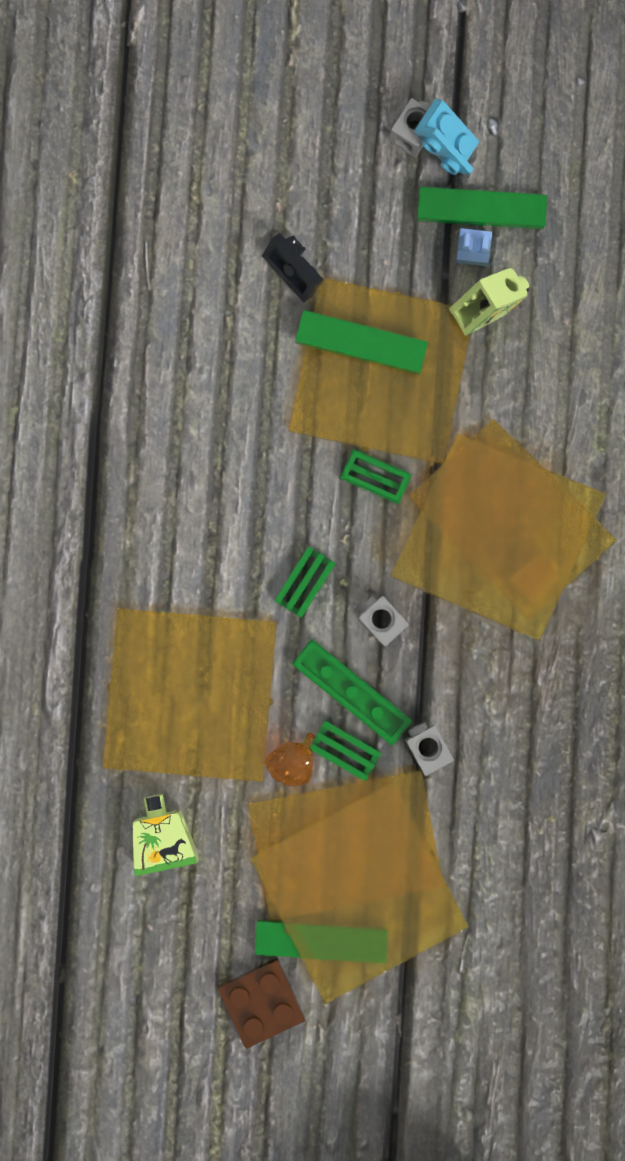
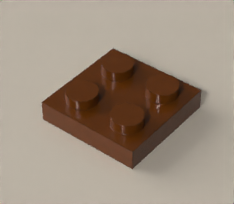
(261, 1003)

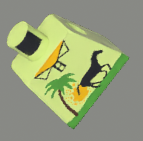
(503, 292)
(161, 839)

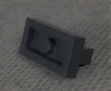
(286, 259)

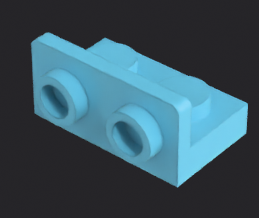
(447, 138)

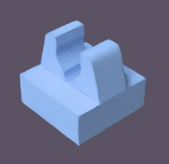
(473, 247)

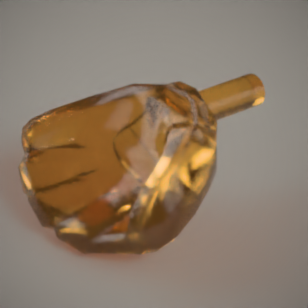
(292, 762)

